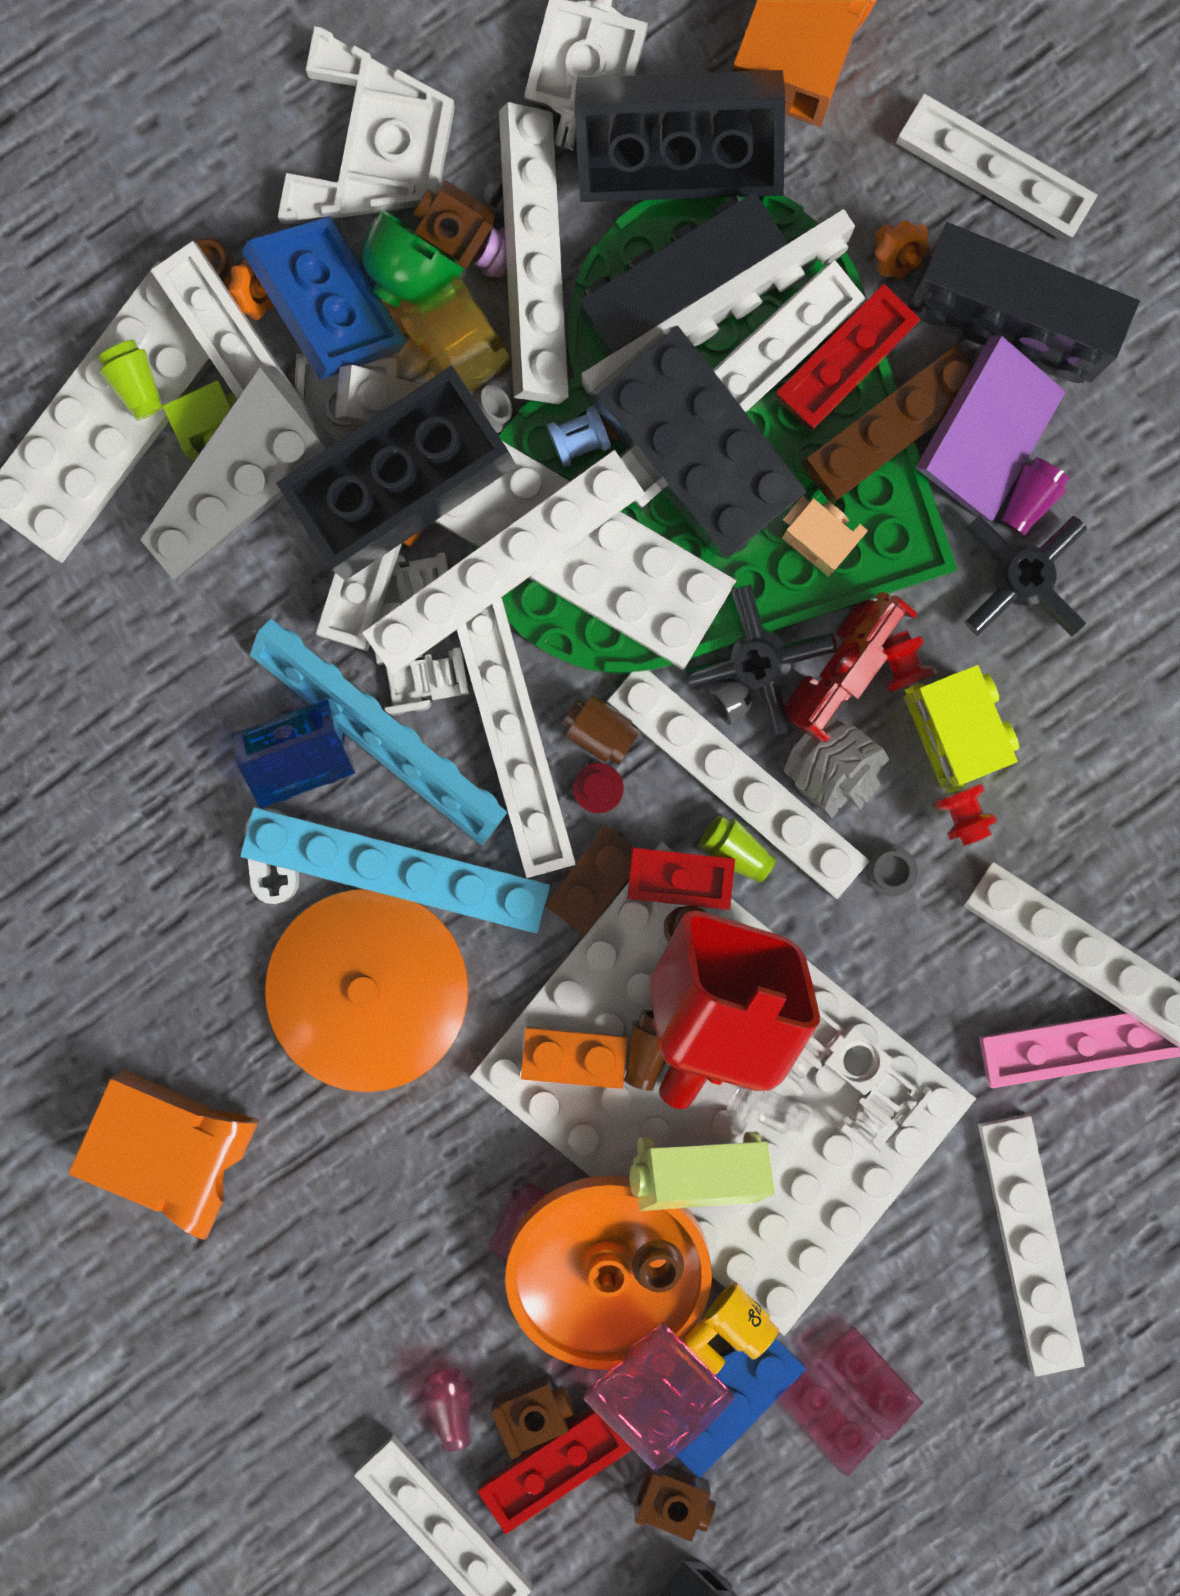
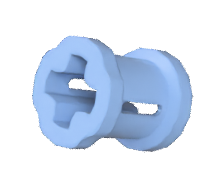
(578, 436)

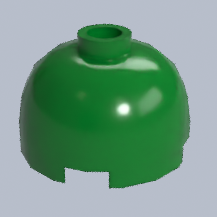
(404, 262)

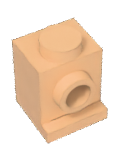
(821, 534)

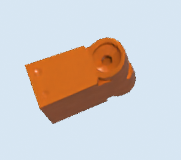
(805, 42)
(162, 1150)

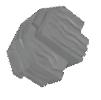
(836, 769)

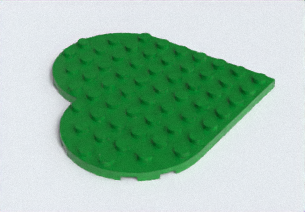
(893, 503)

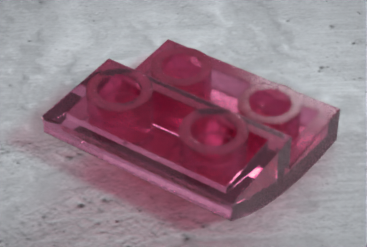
(659, 1397)
(849, 1401)

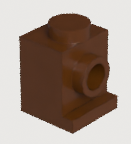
(471, 215)
(538, 1395)
(672, 1485)

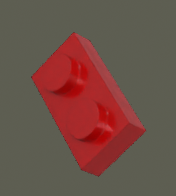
(681, 878)

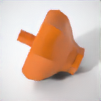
(901, 248)
(248, 291)

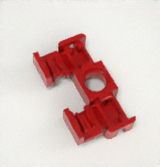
(850, 667)

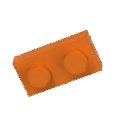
(574, 1057)

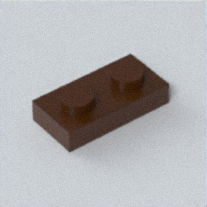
(593, 881)

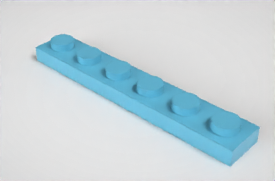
(377, 732)
(394, 870)

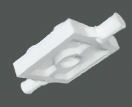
(580, 42)

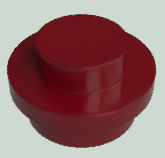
(598, 788)

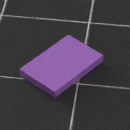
(991, 428)

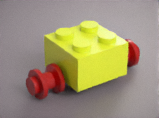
(957, 731)

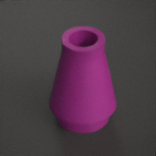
(1034, 495)

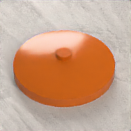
(366, 990)
(575, 1276)

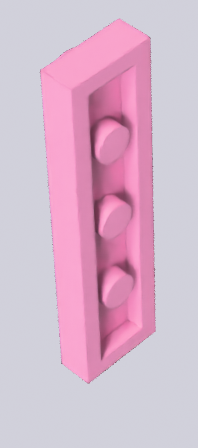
(1071, 1049)

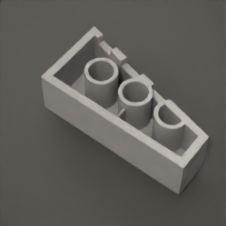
(236, 473)

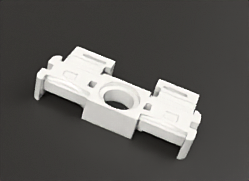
(423, 676)
(889, 1094)

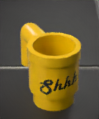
(736, 1320)

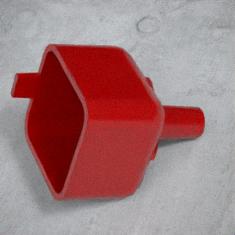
(729, 1007)

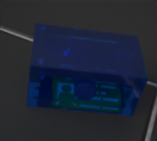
(293, 754)

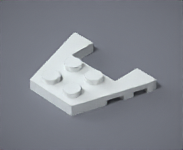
(391, 144)

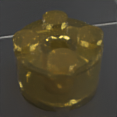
(457, 335)

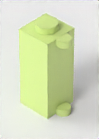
(701, 1174)

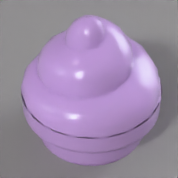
(492, 254)

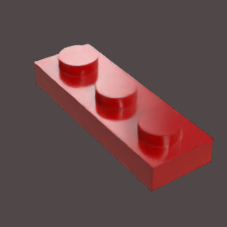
(847, 357)
(551, 1470)

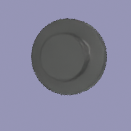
(891, 871)

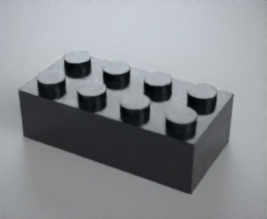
(680, 135)
(1029, 302)
(696, 442)
(396, 474)

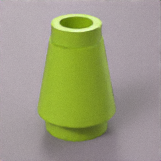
(131, 378)
(732, 840)

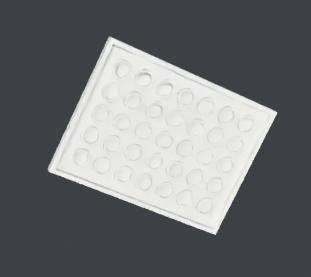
(822, 1179)

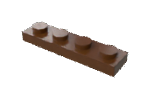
(888, 426)

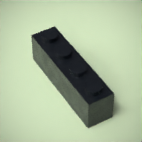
(680, 273)

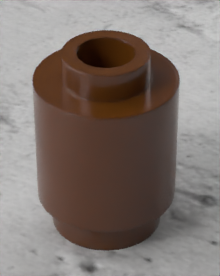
(600, 729)

